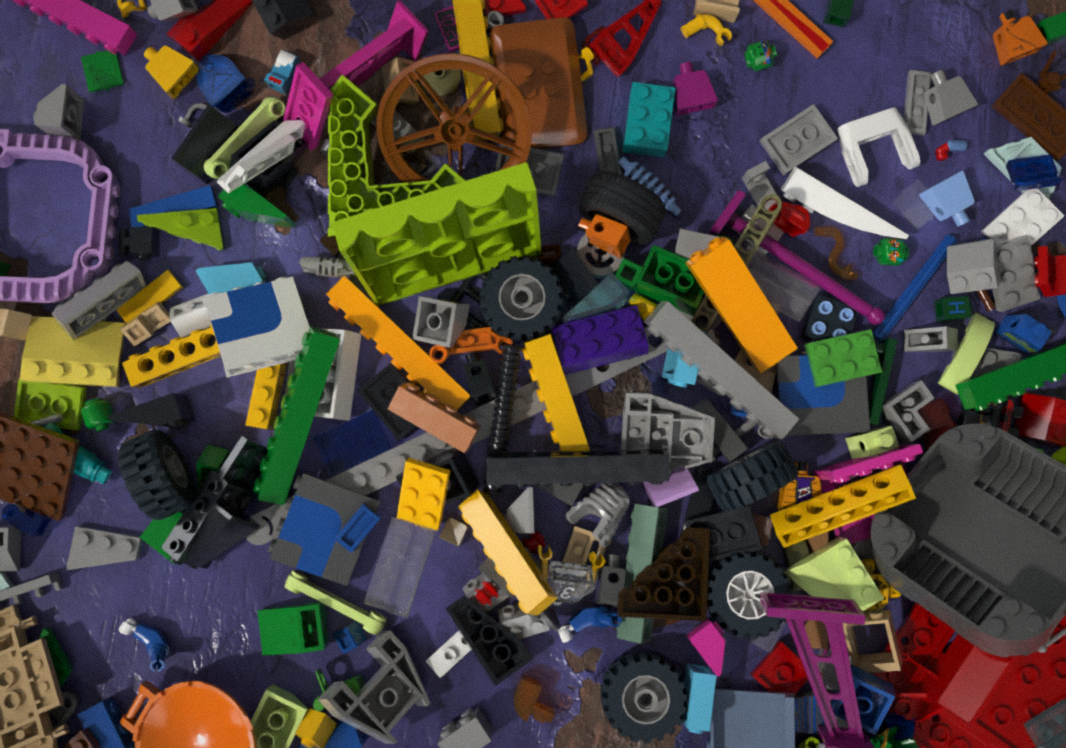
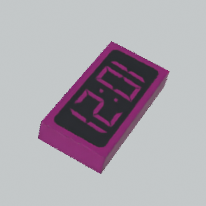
(447, 25)

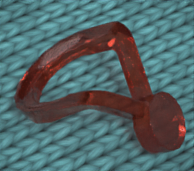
(596, 61)

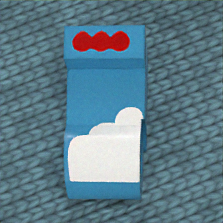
(282, 72)

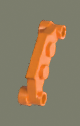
(471, 341)

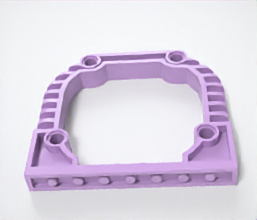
(101, 218)

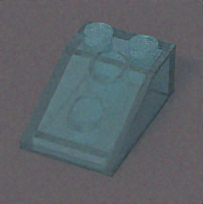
(602, 299)

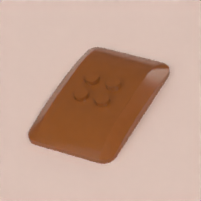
(546, 70)

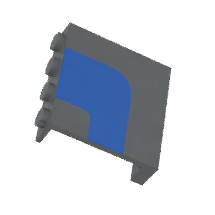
(821, 409)
(310, 528)

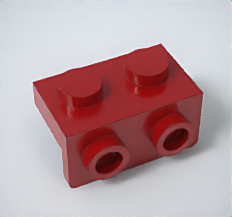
(1051, 272)

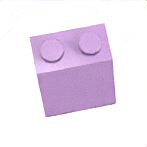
(678, 486)

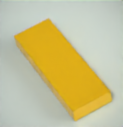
(158, 290)

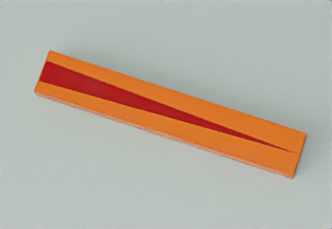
(797, 25)

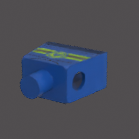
(1026, 334)

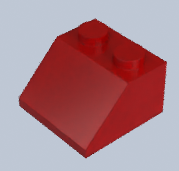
(1043, 420)

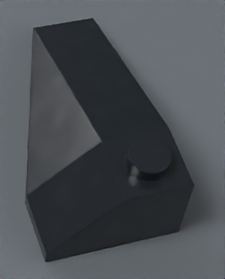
(491, 644)

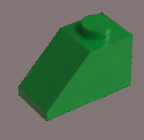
(210, 459)

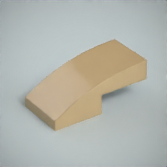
(146, 323)

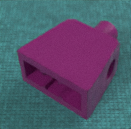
(692, 91)

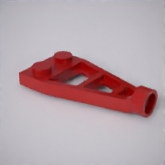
(608, 48)

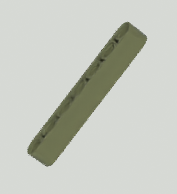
(747, 256)

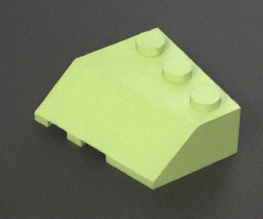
(835, 573)

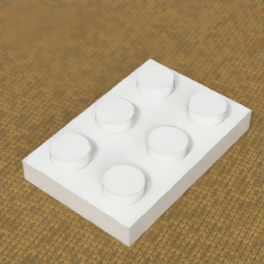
(1028, 216)

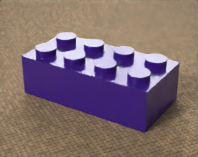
(600, 340)

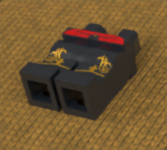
(995, 415)

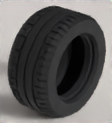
(624, 202)

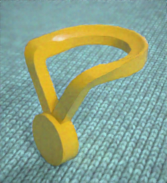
(129, 6)
(588, 56)

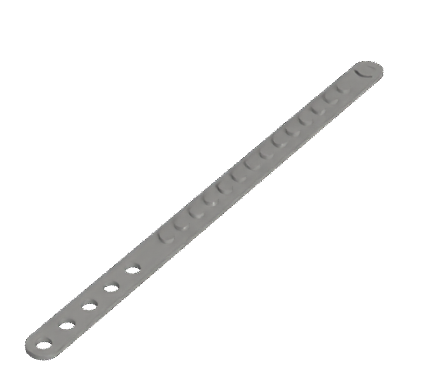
(385, 467)

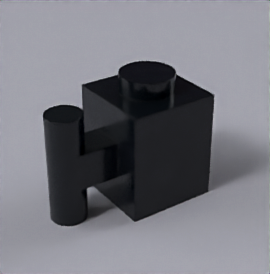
(142, 242)

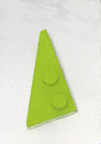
(198, 225)

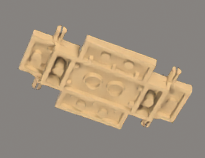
(26, 686)

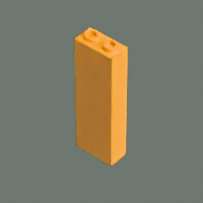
(741, 304)

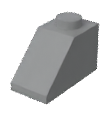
(931, 339)

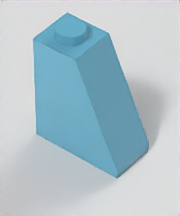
(228, 277)

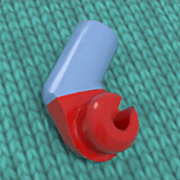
(951, 145)

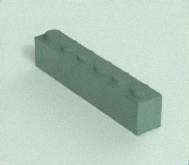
(645, 544)

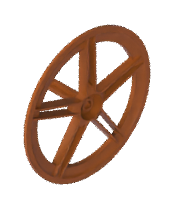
(453, 126)

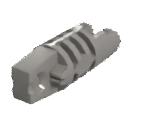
(326, 267)

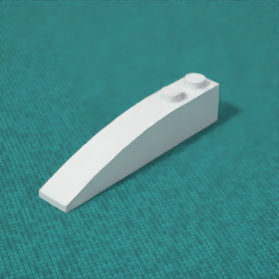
(834, 205)

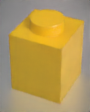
(315, 729)

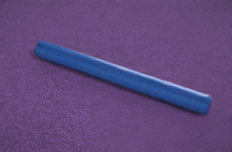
(914, 288)

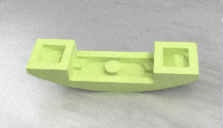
(969, 352)

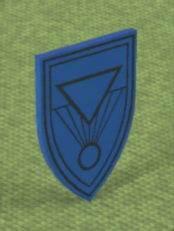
(217, 77)

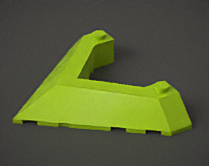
(350, 159)

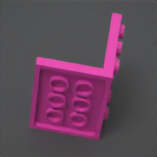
(840, 473)

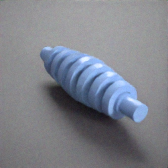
(630, 169)

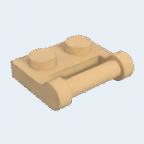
(580, 546)

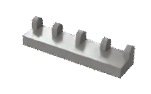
(36, 585)

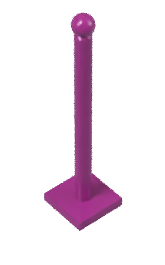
(874, 315)

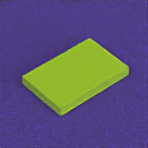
(47, 399)

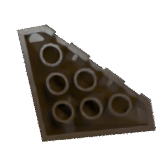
(673, 584)

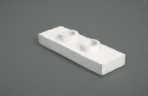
(448, 654)

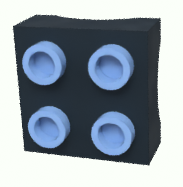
(828, 319)

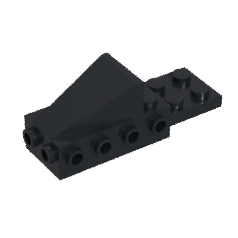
(221, 521)

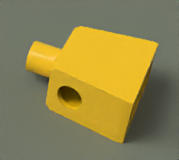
(170, 69)

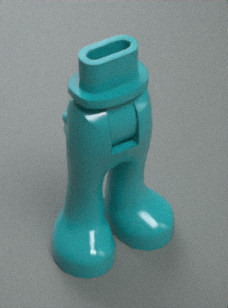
(87, 463)

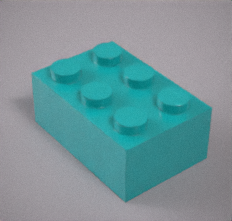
(648, 119)

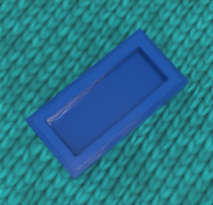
(357, 528)

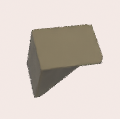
(454, 531)

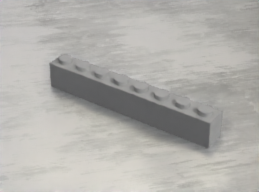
(721, 370)

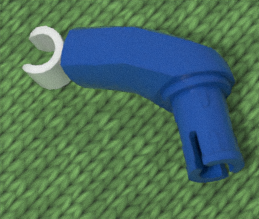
(591, 616)
(153, 639)

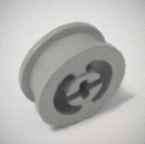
(584, 250)

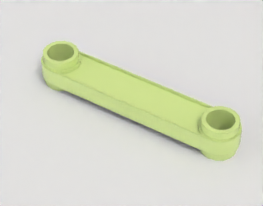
(253, 125)
(298, 582)

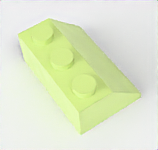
(277, 718)

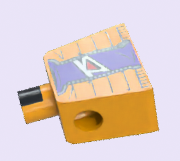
(800, 489)

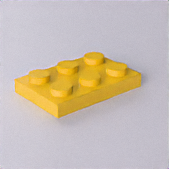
(423, 493)

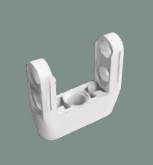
(872, 128)

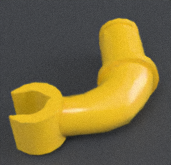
(704, 21)

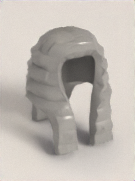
(606, 502)

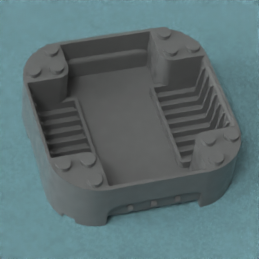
(981, 539)

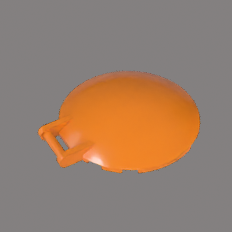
(188, 717)

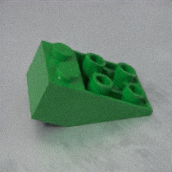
(293, 629)

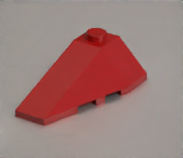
(204, 28)

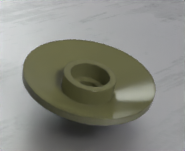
(445, 83)

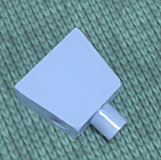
(950, 199)

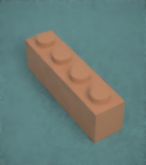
(434, 417)

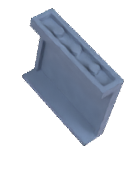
(752, 719)

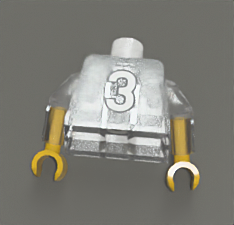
(570, 580)

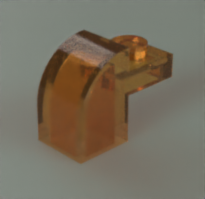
(526, 701)

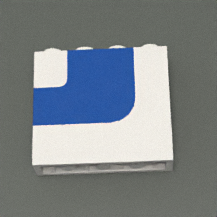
(257, 325)

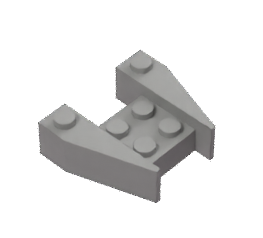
(384, 696)

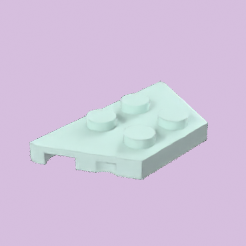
(1016, 150)

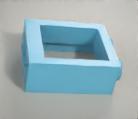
(677, 371)
(701, 688)

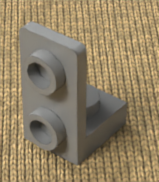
(758, 183)

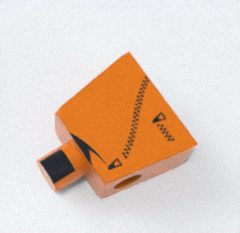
(1017, 38)
(606, 234)

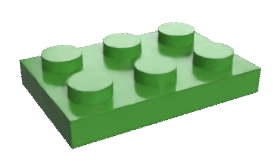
(843, 358)

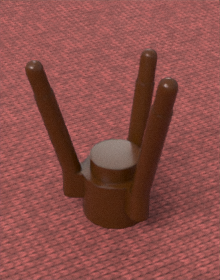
(1050, 80)

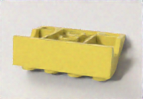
(58, 359)

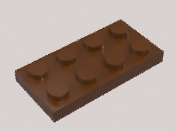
(1034, 115)

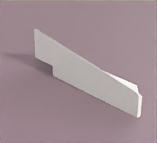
(264, 155)

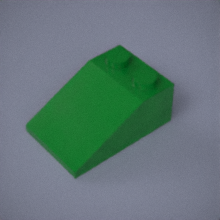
(254, 207)

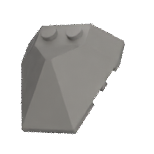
(663, 424)

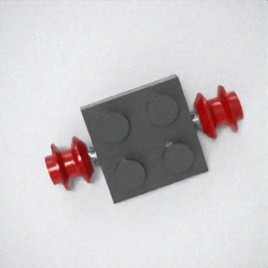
(488, 569)

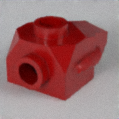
(792, 219)

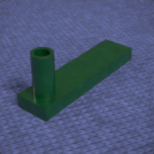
(885, 352)

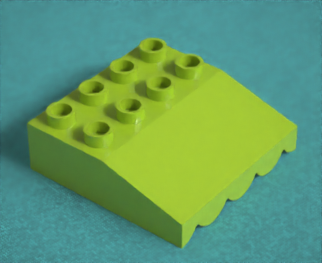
(442, 234)

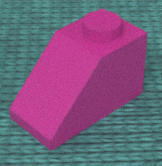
(709, 644)

